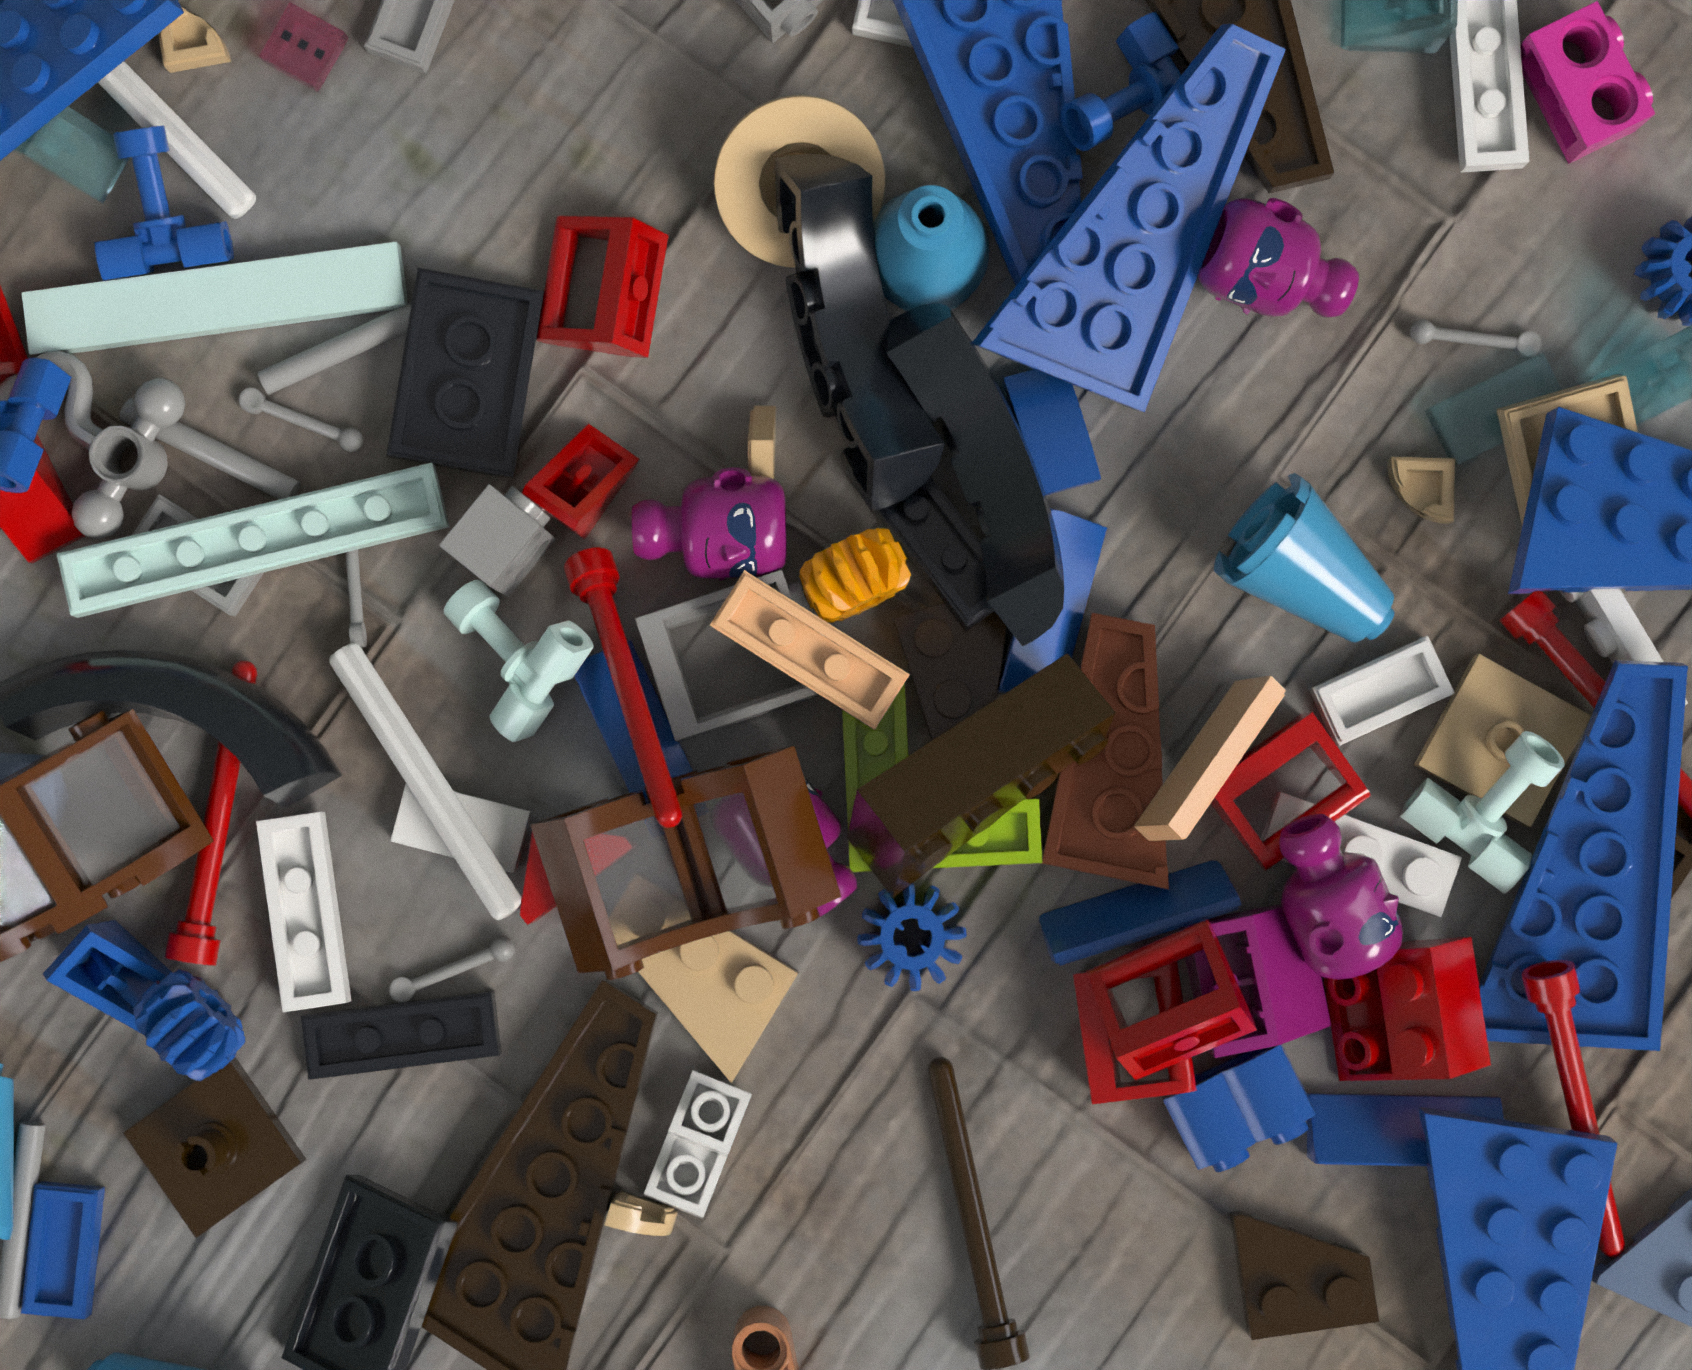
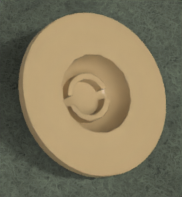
(777, 129)

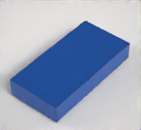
(63, 1250)

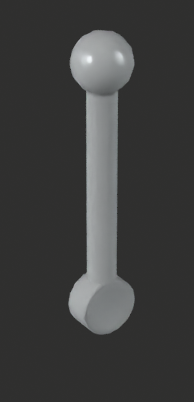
(1524, 345)
(255, 402)
(357, 628)
(405, 988)

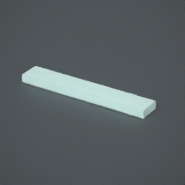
(215, 299)
(252, 540)

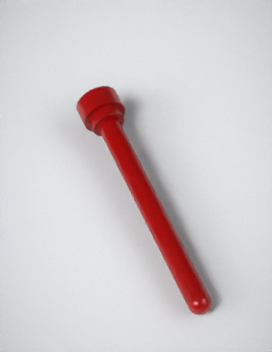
(594, 578)
(1536, 622)
(195, 936)
(1553, 990)

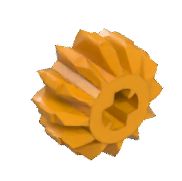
(854, 574)

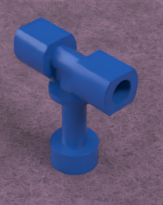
(1149, 51)
(159, 237)
(33, 398)

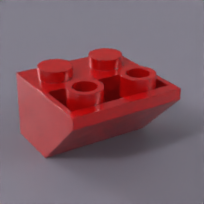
(1411, 1015)

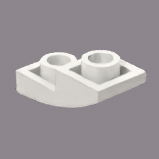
(697, 1144)

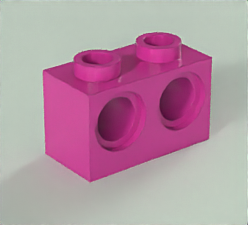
(1567, 88)

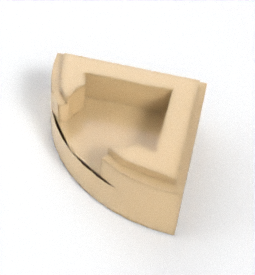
(191, 44)
(762, 441)
(1425, 486)
(640, 1215)

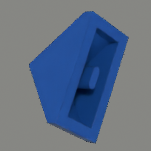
(107, 970)

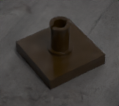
(214, 1147)

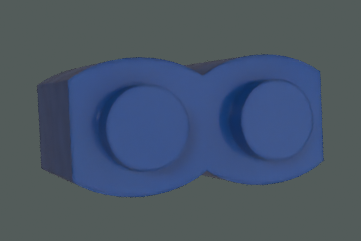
(1241, 1105)

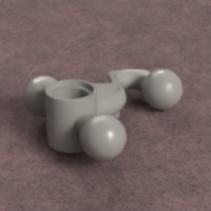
(157, 404)

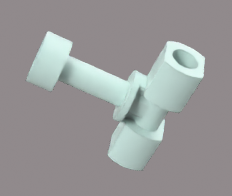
(528, 668)
(1478, 822)

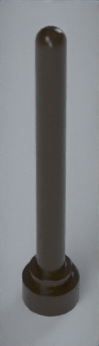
(999, 1339)

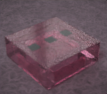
(303, 47)

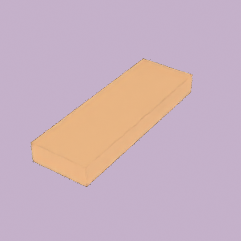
(809, 650)
(1210, 759)

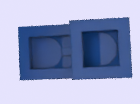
(1052, 430)

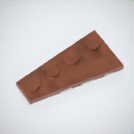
(1107, 795)

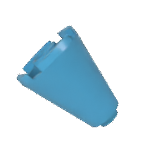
(930, 248)
(1306, 564)

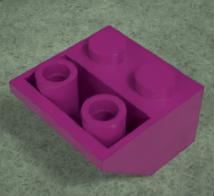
(1272, 975)

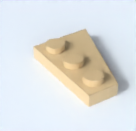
(720, 993)

